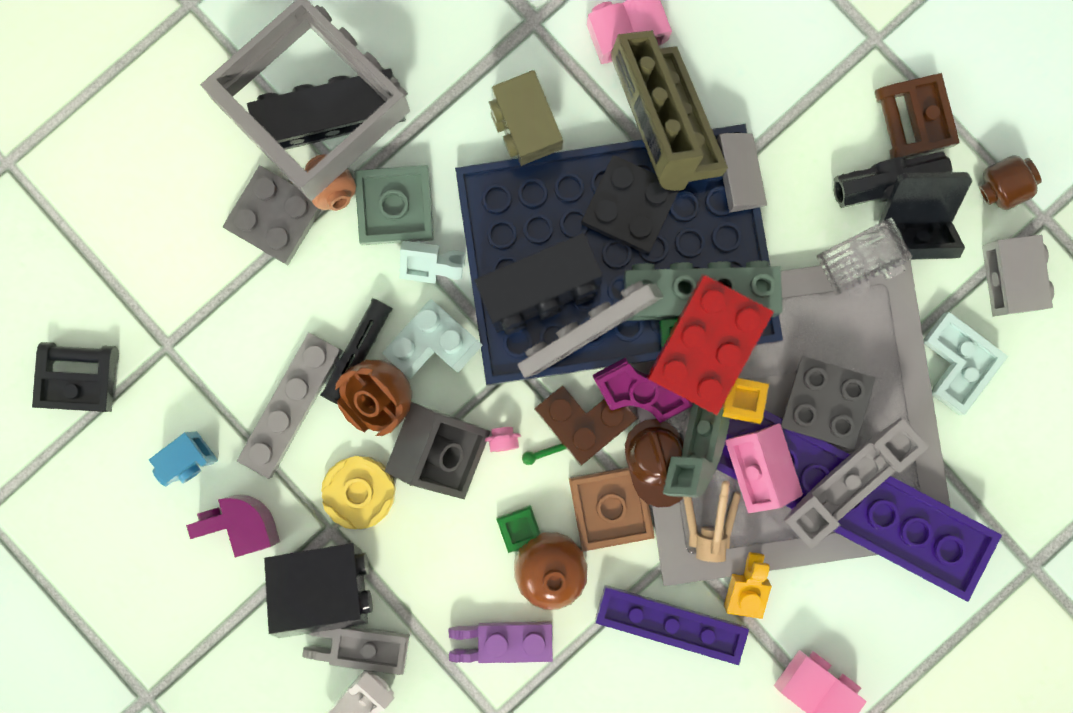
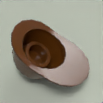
(648, 459)

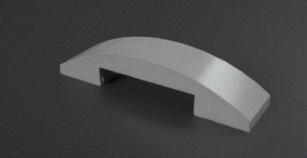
(854, 480)

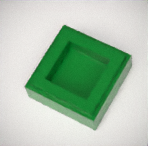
(518, 528)

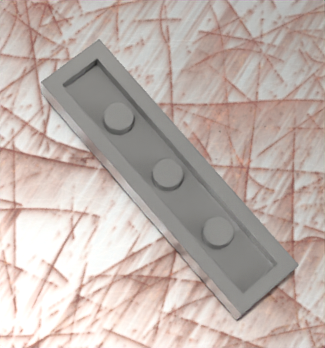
(602, 320)
(289, 406)

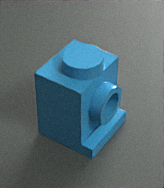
(182, 459)

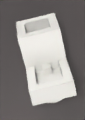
(364, 695)

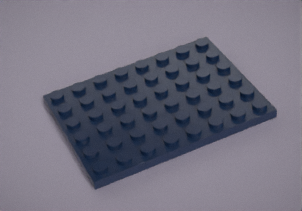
(530, 207)

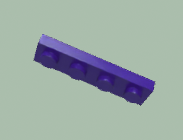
(671, 625)

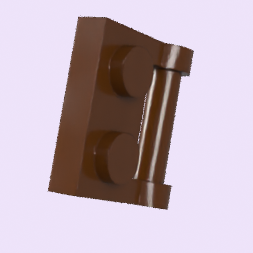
(928, 113)

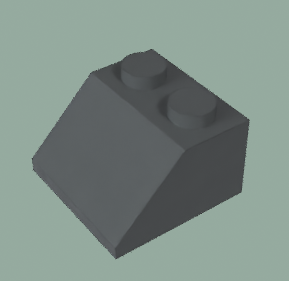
(437, 451)

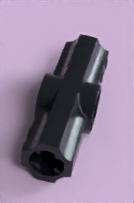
(879, 180)

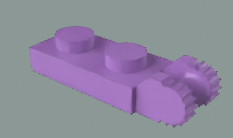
(504, 642)

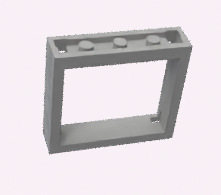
(268, 46)

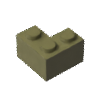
(525, 118)

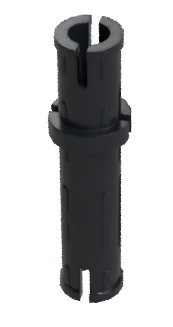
(375, 312)

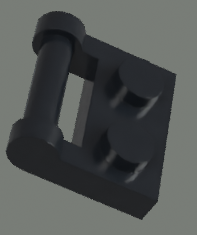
(74, 390)

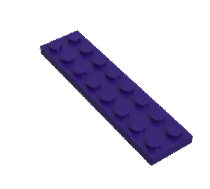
(892, 519)

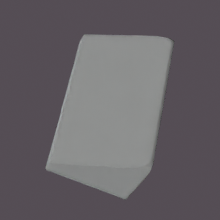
(743, 176)

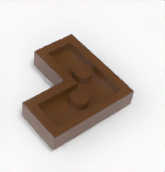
(580, 431)

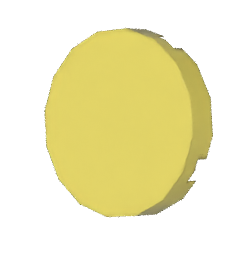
(358, 492)

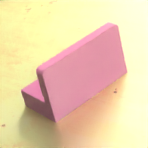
(764, 469)

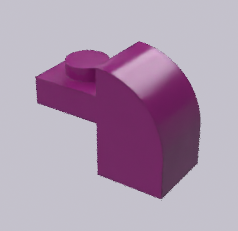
(246, 521)

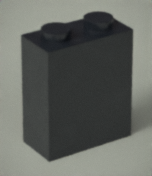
(317, 590)

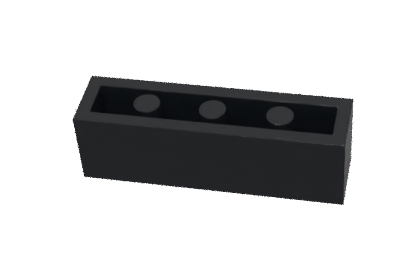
(317, 112)

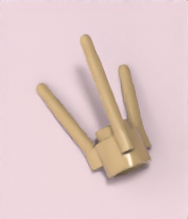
(713, 541)

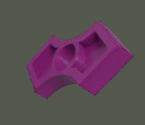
(626, 386)

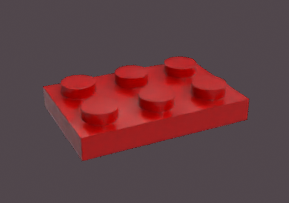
(710, 344)

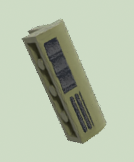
(666, 111)

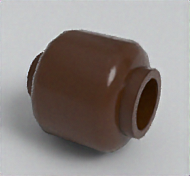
(1010, 182)

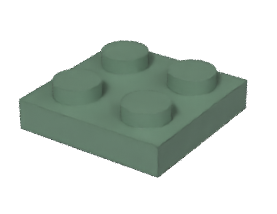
(394, 205)

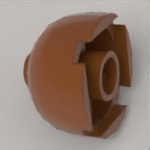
(374, 396)
(550, 571)

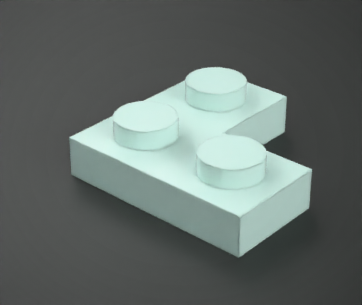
(428, 333)
(971, 359)

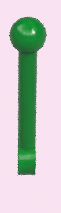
(529, 457)

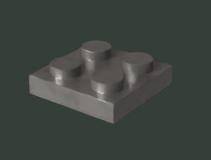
(272, 215)

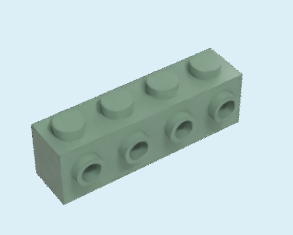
(676, 284)

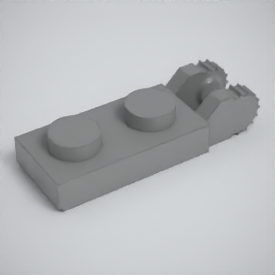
(362, 649)

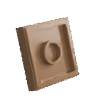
(609, 510)

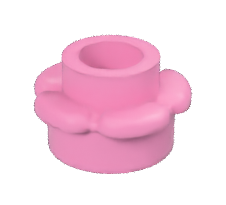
(503, 439)

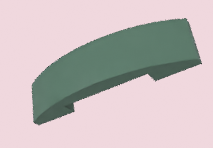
(700, 454)

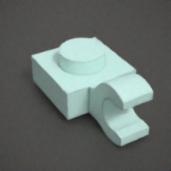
(424, 264)

